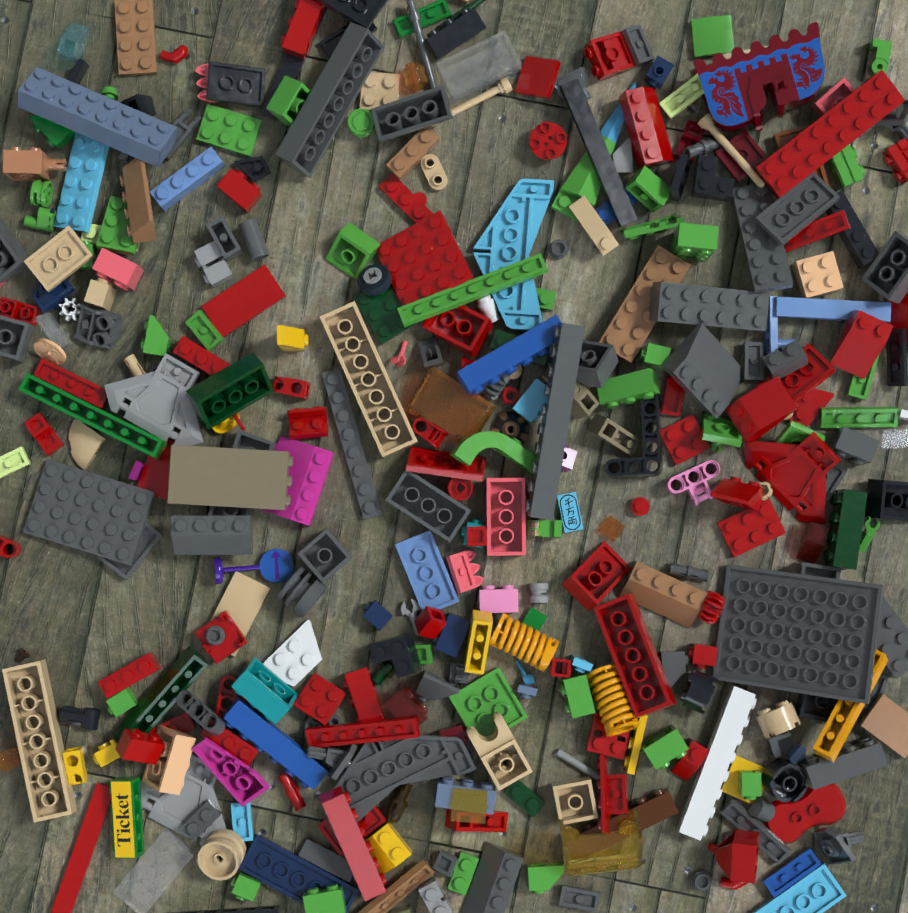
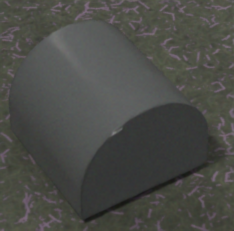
(762, 809)

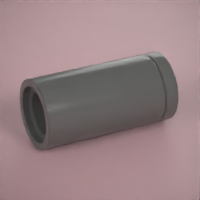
(254, 240)

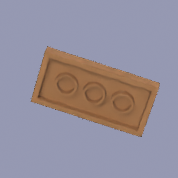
(136, 37)

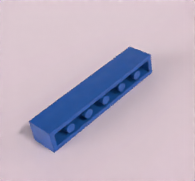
(508, 357)
(274, 742)

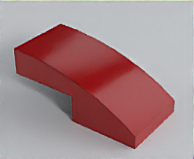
(44, 433)

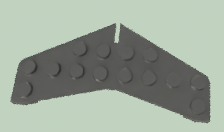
(401, 762)

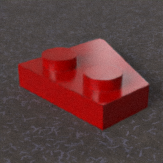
(810, 406)

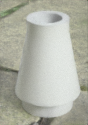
(488, 308)

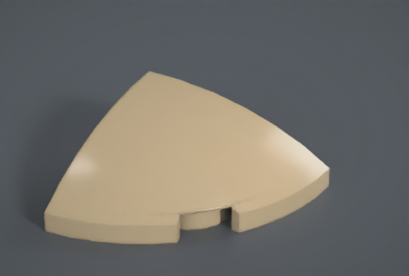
(84, 443)

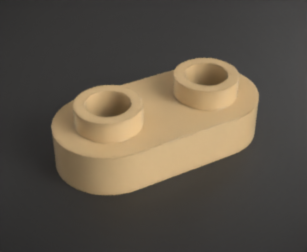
(433, 172)

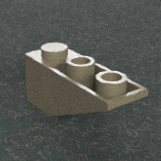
(583, 400)

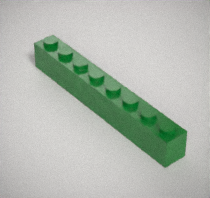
(92, 416)

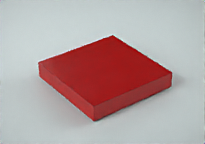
(537, 77)

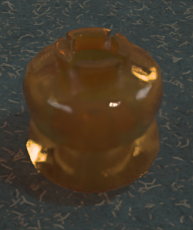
(414, 76)

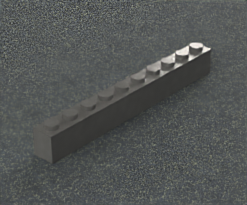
(555, 420)

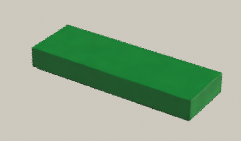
(429, 16)

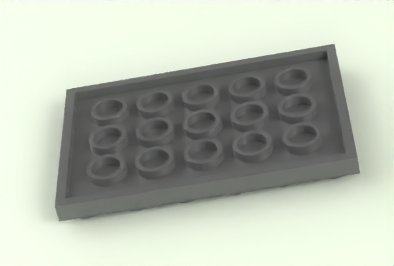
(89, 512)

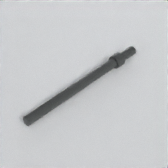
(415, 18)

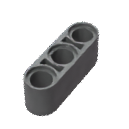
(194, 707)

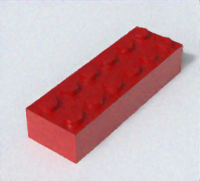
(634, 655)

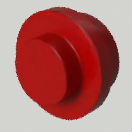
(639, 506)

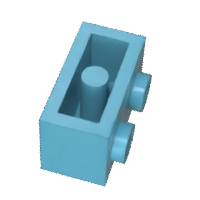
(530, 403)

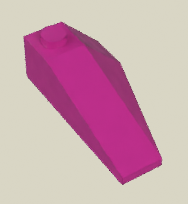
(235, 775)

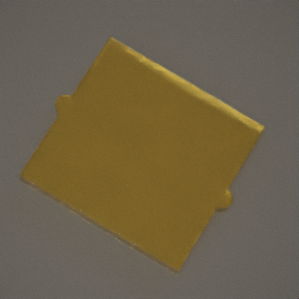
(469, 805)

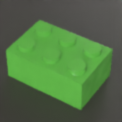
(694, 241)

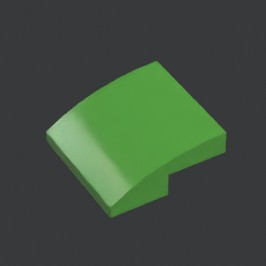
(712, 35)

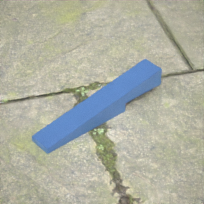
(829, 309)

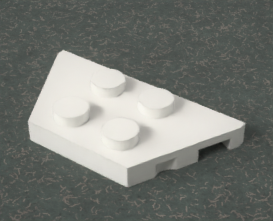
(295, 656)

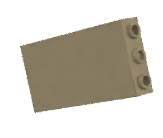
(229, 477)

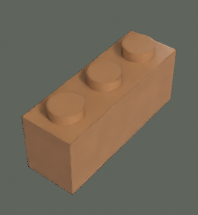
(412, 153)

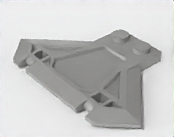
(160, 401)
(175, 809)

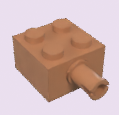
(30, 164)

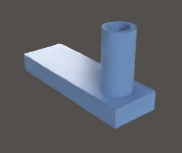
(771, 339)

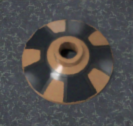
(510, 418)

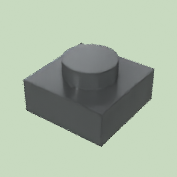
(445, 863)

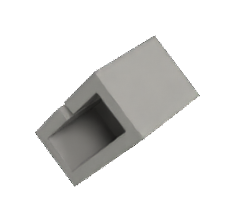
(213, 263)
(432, 893)

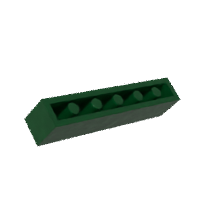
(163, 693)

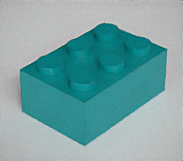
(264, 690)

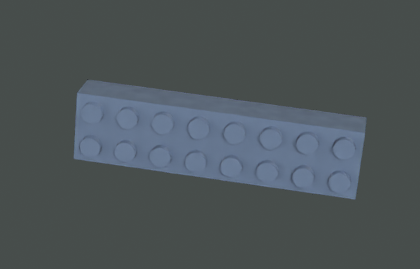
(97, 116)

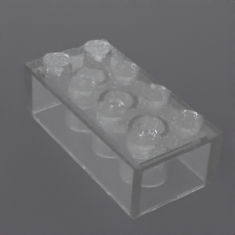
(479, 66)
(154, 872)

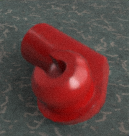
(176, 56)
(726, 883)

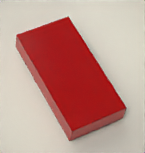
(672, 398)

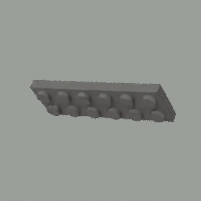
(764, 256)

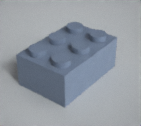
(445, 791)

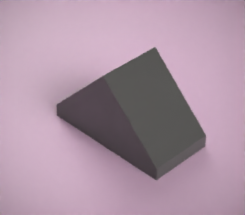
(430, 353)

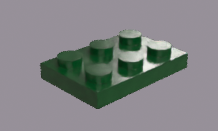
(382, 314)

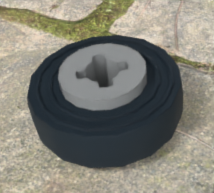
(374, 279)

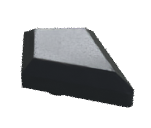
(254, 167)

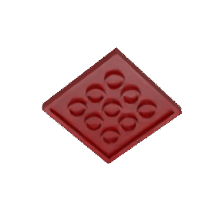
(424, 259)

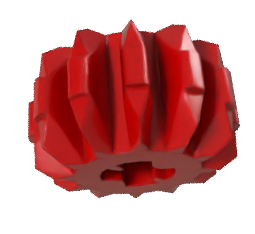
(711, 608)

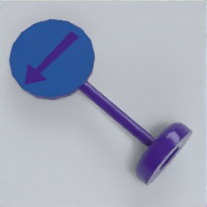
(274, 565)

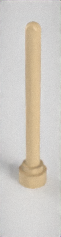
(503, 86)
(708, 124)

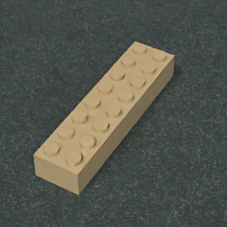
(368, 379)
(39, 740)

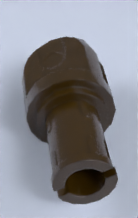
(398, 803)

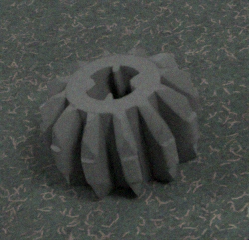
(493, 392)

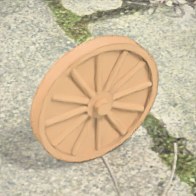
(49, 351)

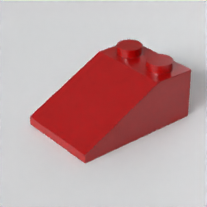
(460, 328)
(860, 343)
(761, 409)
(739, 494)
(596, 576)

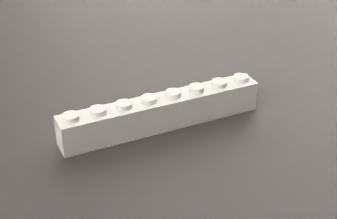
(716, 763)

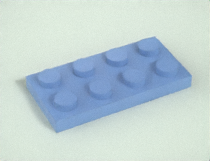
(427, 571)

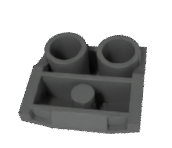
(98, 326)

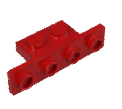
(613, 794)

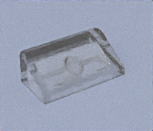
(53, 330)
(893, 438)

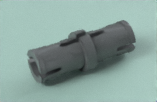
(702, 147)
(688, 572)

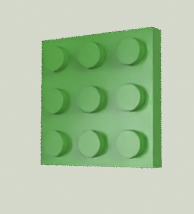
(485, 697)

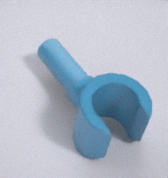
(527, 678)

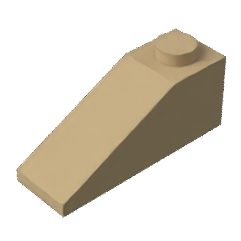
(593, 225)

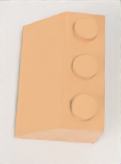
(173, 762)

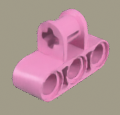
(697, 487)

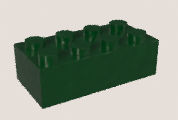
(230, 390)
(845, 528)

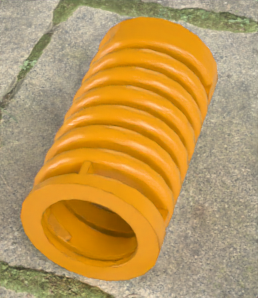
(523, 638)
(615, 695)

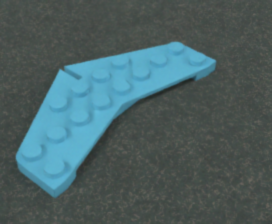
(511, 240)

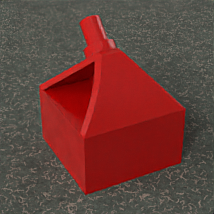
(738, 855)

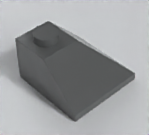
(435, 687)

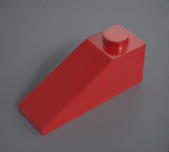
(493, 823)

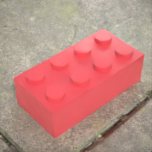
(505, 516)

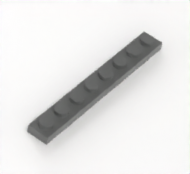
(351, 443)

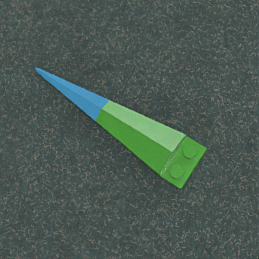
(583, 177)

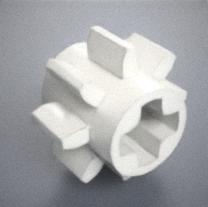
(69, 314)

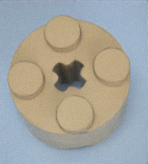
(778, 719)

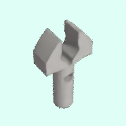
(412, 615)

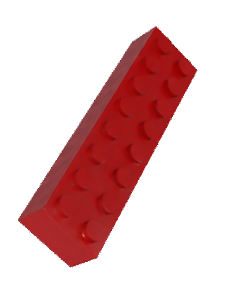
(829, 134)

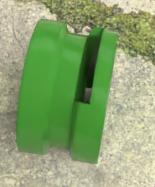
(361, 123)
(41, 193)

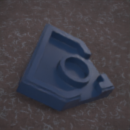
(52, 299)

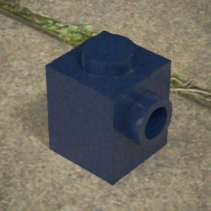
(658, 72)

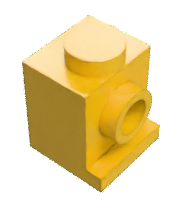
(106, 753)

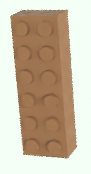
(631, 322)

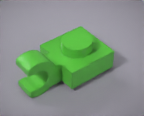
(867, 534)

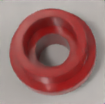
(514, 391)

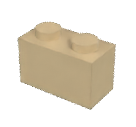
(100, 294)

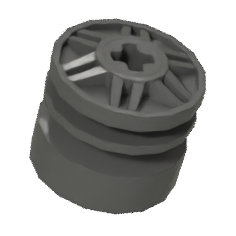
(301, 592)

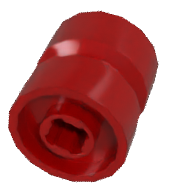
(460, 489)

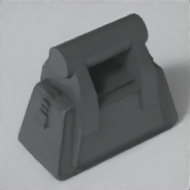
(579, 74)

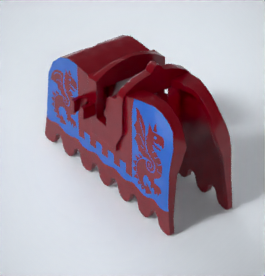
(738, 85)

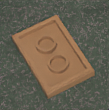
(888, 724)

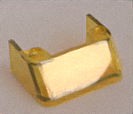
(602, 852)

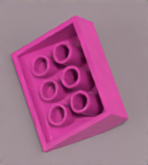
(308, 479)

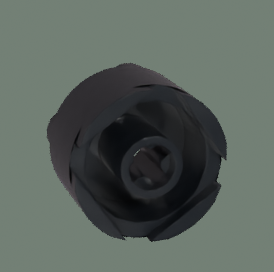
(698, 692)
(784, 780)

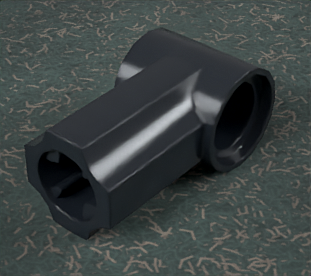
(86, 718)

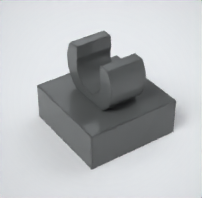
(457, 673)

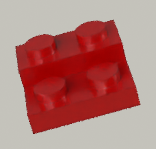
(608, 55)

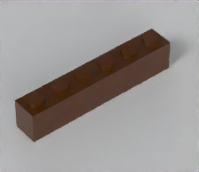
(650, 811)

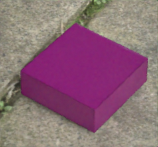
(136, 470)

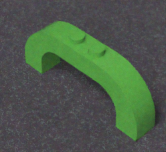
(471, 445)

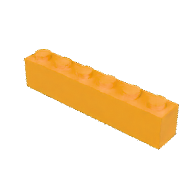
(844, 717)

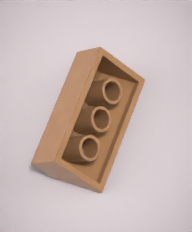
(138, 201)
(664, 594)

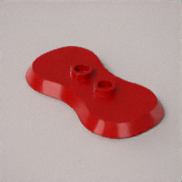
(814, 809)

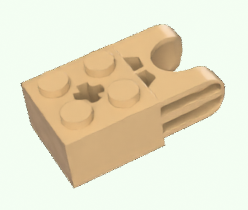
(498, 747)

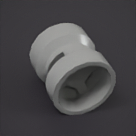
(538, 592)

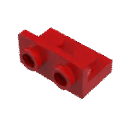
(308, 423)

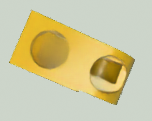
(75, 765)

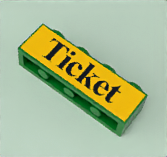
(126, 817)

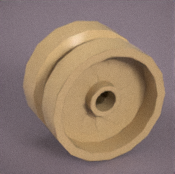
(221, 854)

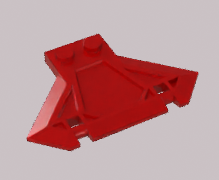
(795, 473)

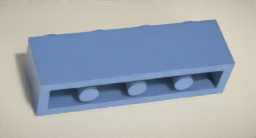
(187, 178)

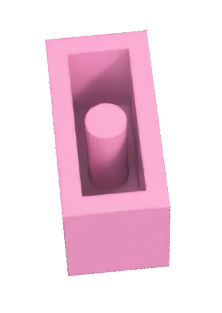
(498, 600)

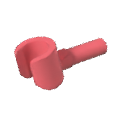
(400, 358)

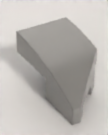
(623, 157)

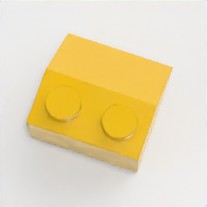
(388, 847)

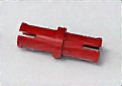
(292, 791)

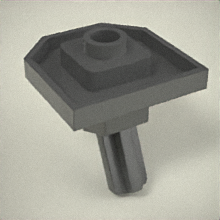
(897, 120)
(335, 757)
(837, 846)

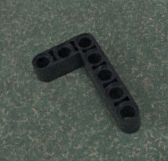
(647, 439)

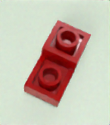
(19, 311)

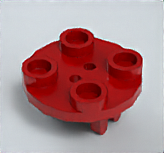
(555, 146)

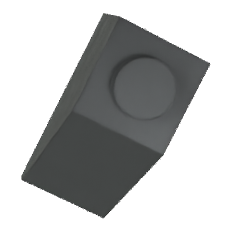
(673, 664)

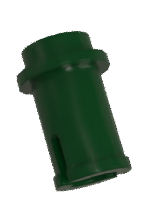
(384, 671)

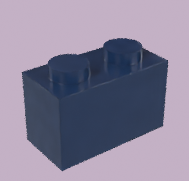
(452, 634)

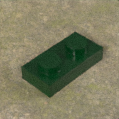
(524, 797)

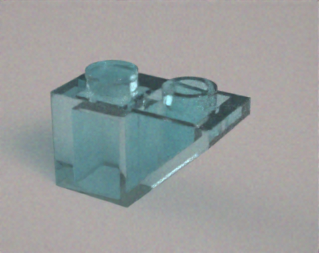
(73, 42)

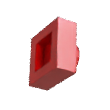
(477, 536)

